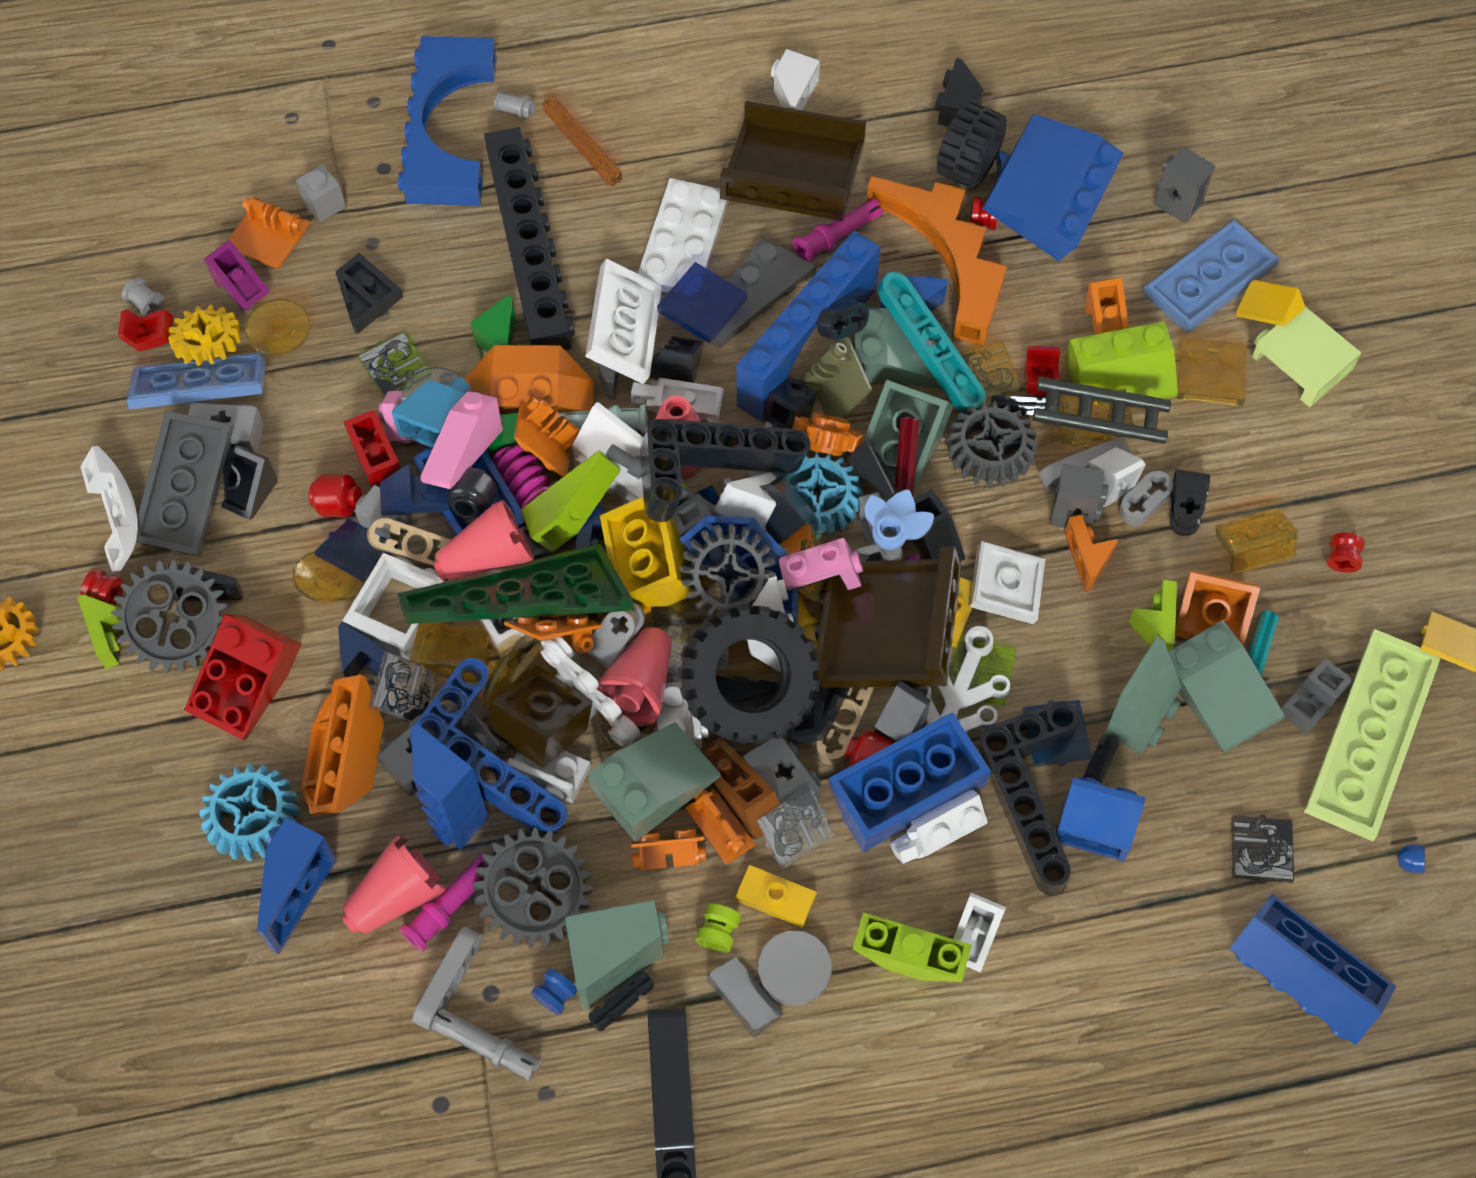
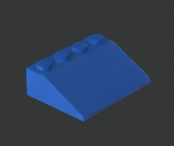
(1053, 184)

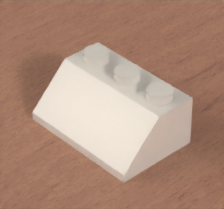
(599, 433)

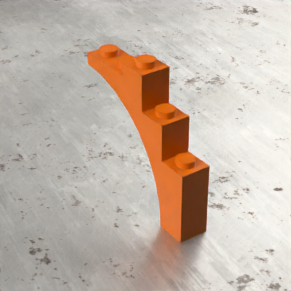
(959, 243)

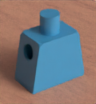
(426, 409)

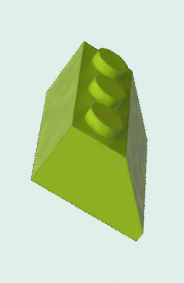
(1127, 359)

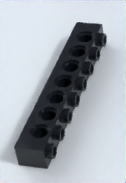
(517, 195)

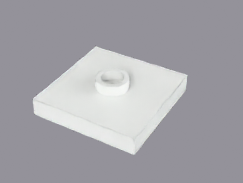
(1007, 582)

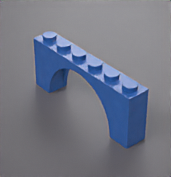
(442, 68)
(845, 276)

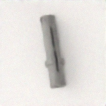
(499, 1051)

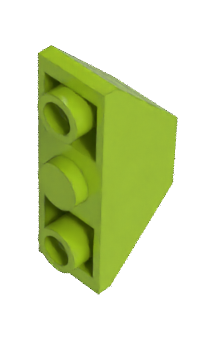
(911, 950)

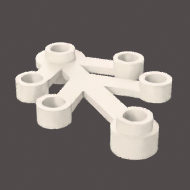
(558, 655)
(959, 696)

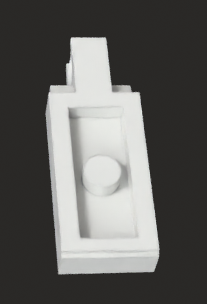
(703, 398)
(940, 827)

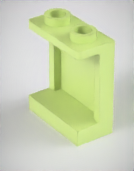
(1308, 354)

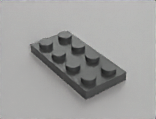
(183, 483)

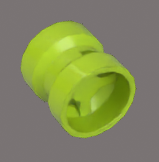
(718, 928)

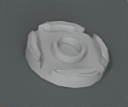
(794, 968)

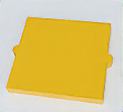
(1450, 641)

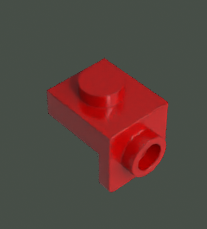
(145, 331)
(1040, 362)

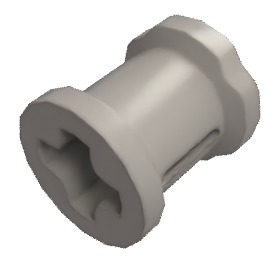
(142, 297)

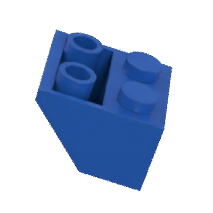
(1099, 818)

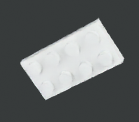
(682, 232)
(624, 321)

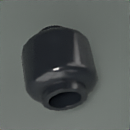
(472, 493)

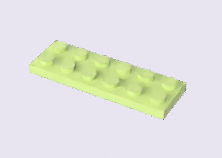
(1372, 735)

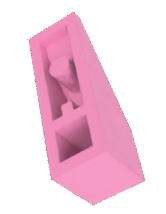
(463, 438)

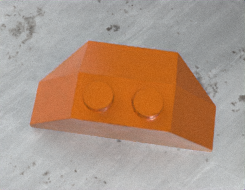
(526, 371)
(342, 748)

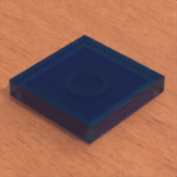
(702, 302)

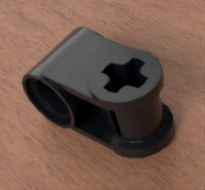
(1188, 501)

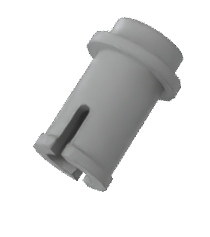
(516, 105)

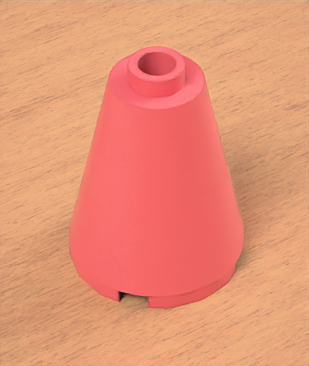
(484, 545)
(639, 676)
(391, 888)

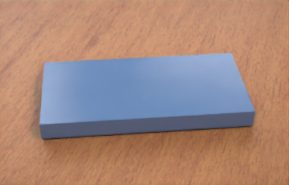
(1210, 276)
(188, 383)

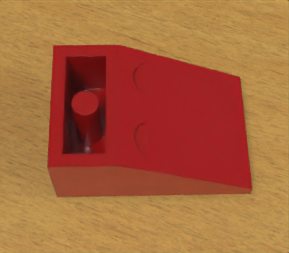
(241, 674)

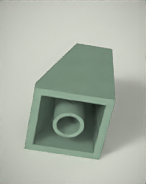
(613, 947)

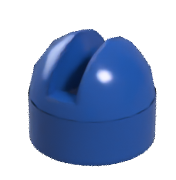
(1412, 858)

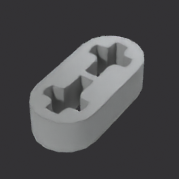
(1151, 503)

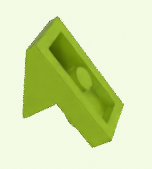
(1161, 618)
(99, 625)

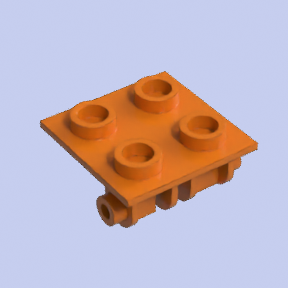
(267, 232)
(545, 436)
(572, 628)

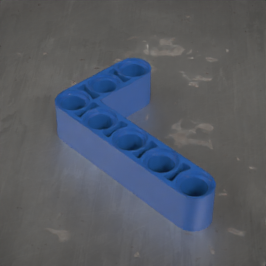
(480, 758)

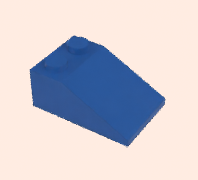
(292, 875)

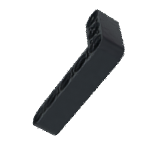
(710, 445)
(1024, 790)

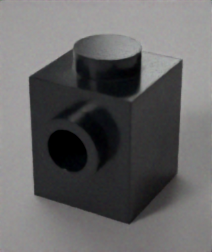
(789, 401)

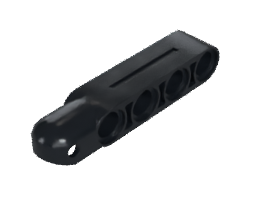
(671, 1093)

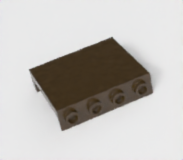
(794, 161)
(891, 625)

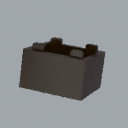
(539, 716)

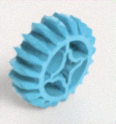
(842, 490)
(225, 801)

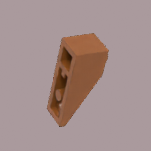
(740, 786)

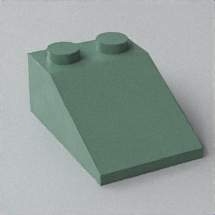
(888, 353)
(883, 431)
(1224, 687)
(1147, 700)
(651, 779)

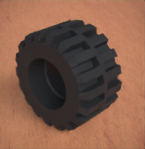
(971, 144)

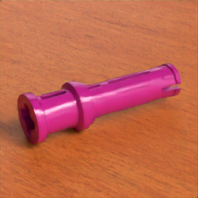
(825, 236)
(437, 913)

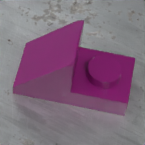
(236, 276)

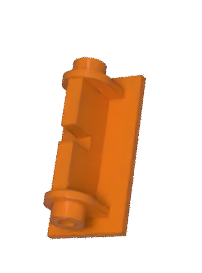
(719, 826)
(682, 846)

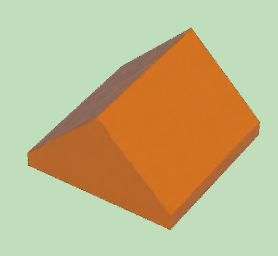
(1211, 599)

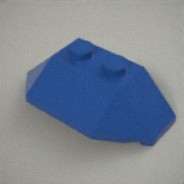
(743, 556)

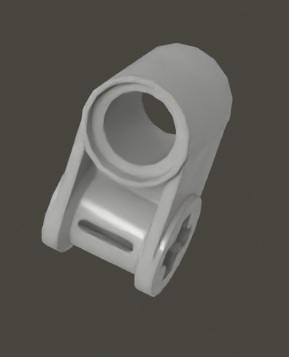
(614, 635)

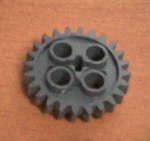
(140, 604)
(515, 915)

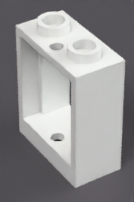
(383, 635)

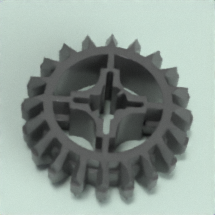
(979, 456)
(710, 570)

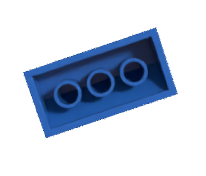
(908, 781)
(447, 790)
(1313, 969)

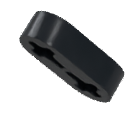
(843, 319)

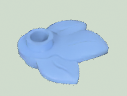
(896, 516)

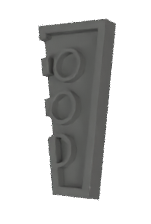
(766, 277)

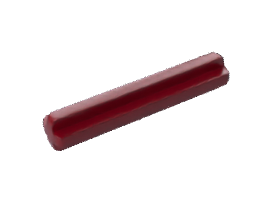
(906, 454)

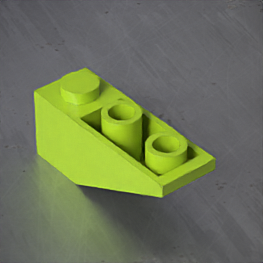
(569, 502)

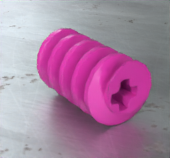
(521, 473)

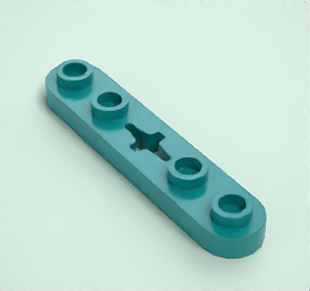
(919, 326)

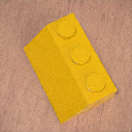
(645, 555)

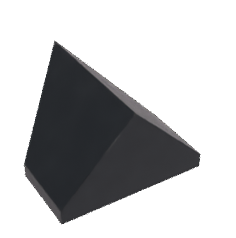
(677, 360)
(246, 481)

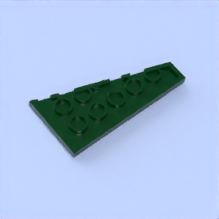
(548, 586)

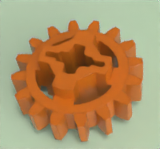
(829, 434)

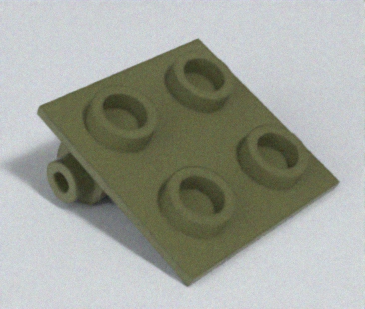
(838, 379)

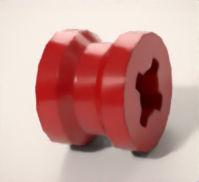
(980, 216)
(1345, 552)
(101, 586)

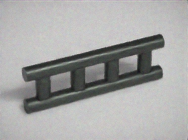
(1084, 420)

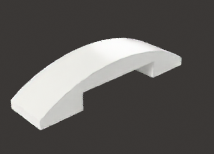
(104, 478)

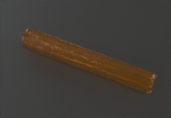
(582, 141)

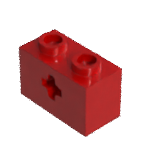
(372, 447)

